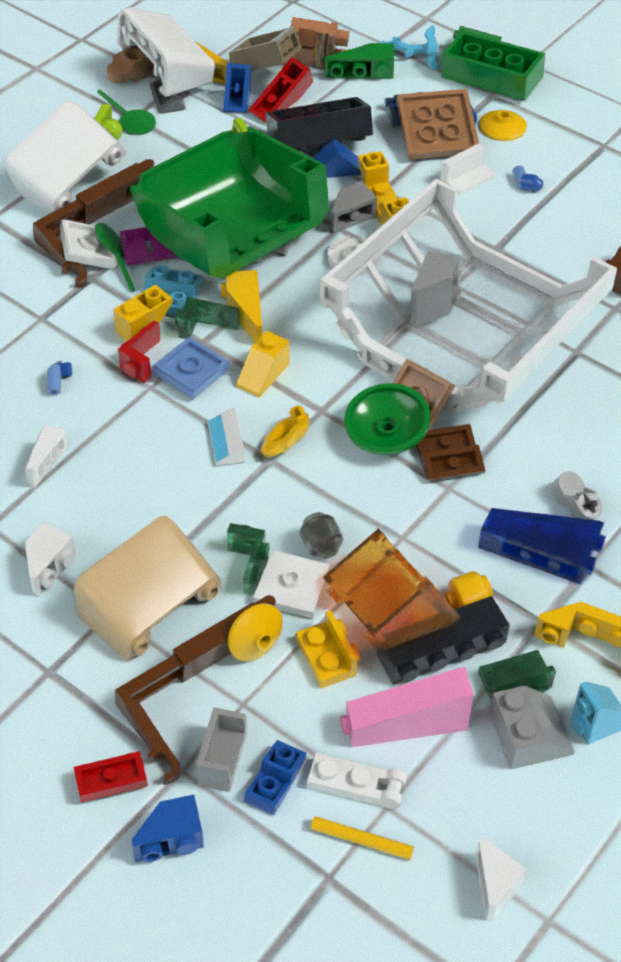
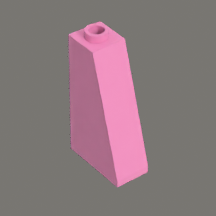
(411, 710)

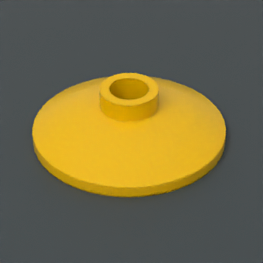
(503, 125)
(255, 632)

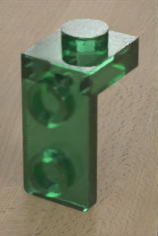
(206, 312)
(251, 542)

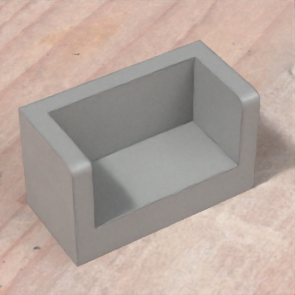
(221, 749)

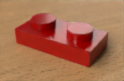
(110, 776)

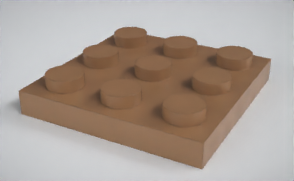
(436, 123)

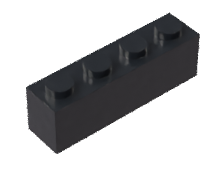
(478, 629)

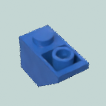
(169, 830)

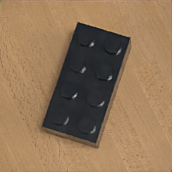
(321, 123)

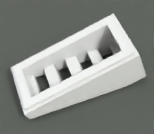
(46, 451)

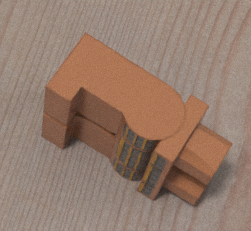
(318, 41)

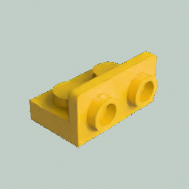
(329, 651)

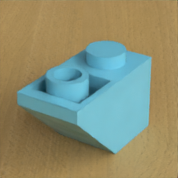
(596, 712)

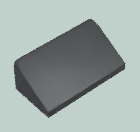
(166, 104)

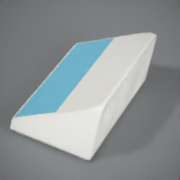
(226, 438)

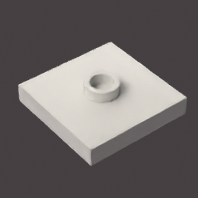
(83, 245)
(293, 583)

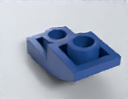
(275, 778)

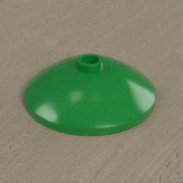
(383, 409)

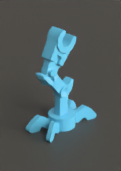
(429, 47)

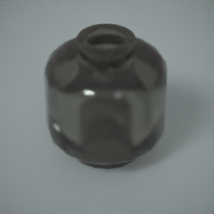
(321, 535)

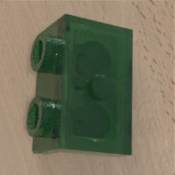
(517, 671)

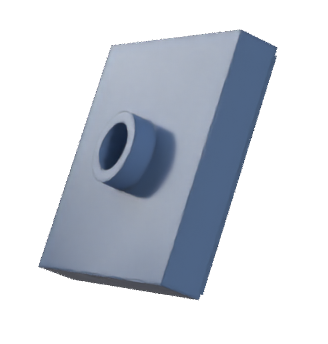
(191, 367)

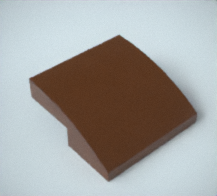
(450, 453)

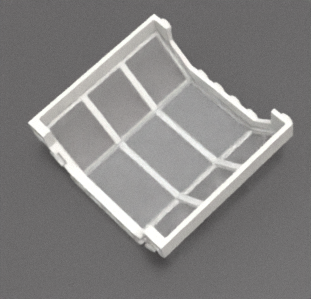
(489, 340)

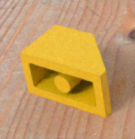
(264, 363)

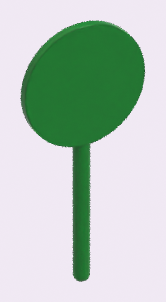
(133, 121)
(112, 243)

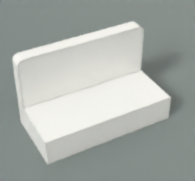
(466, 170)

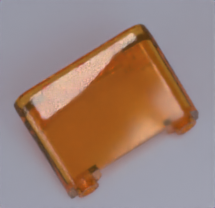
(388, 594)

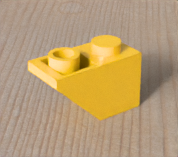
(141, 311)

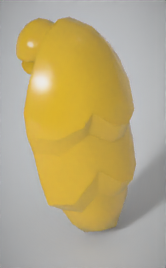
(286, 433)

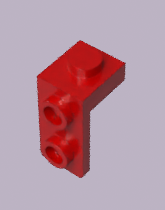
(132, 352)

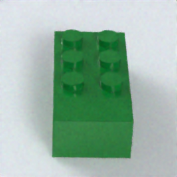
(493, 65)

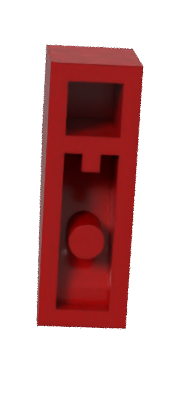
(284, 89)

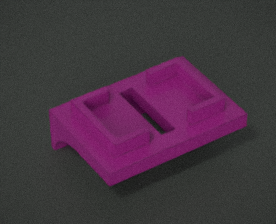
(136, 250)

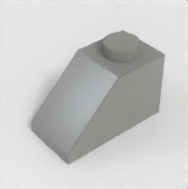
(353, 206)

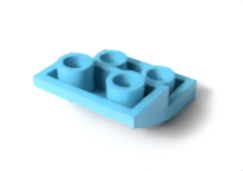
(175, 283)

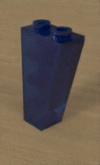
(544, 541)

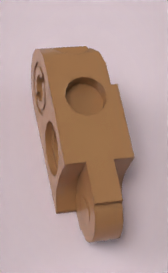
(130, 65)

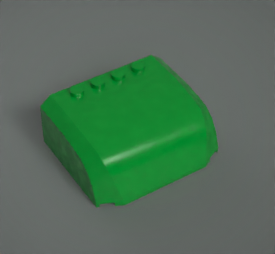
(232, 200)

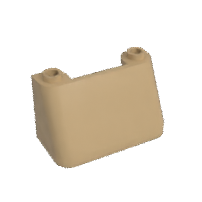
(142, 586)

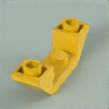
(375, 176)
(591, 621)

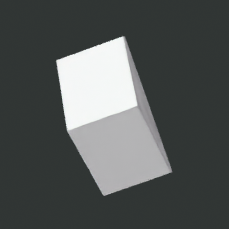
(498, 877)

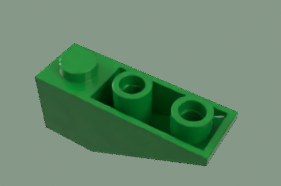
(362, 62)

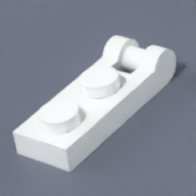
(356, 781)

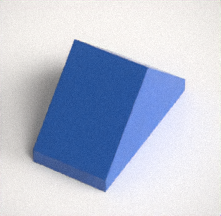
(237, 88)
(338, 160)

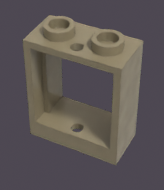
(267, 49)

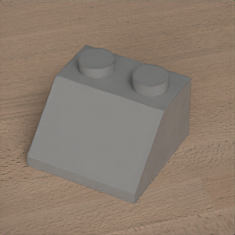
(435, 288)
(528, 727)

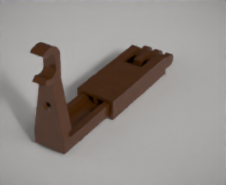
(87, 208)
(186, 662)

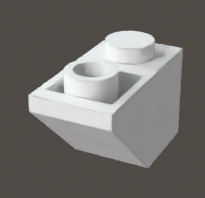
(47, 555)

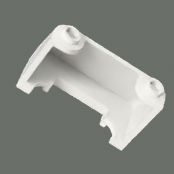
(169, 48)
(60, 156)

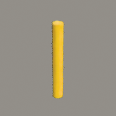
(362, 837)

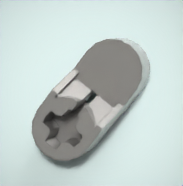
(572, 493)

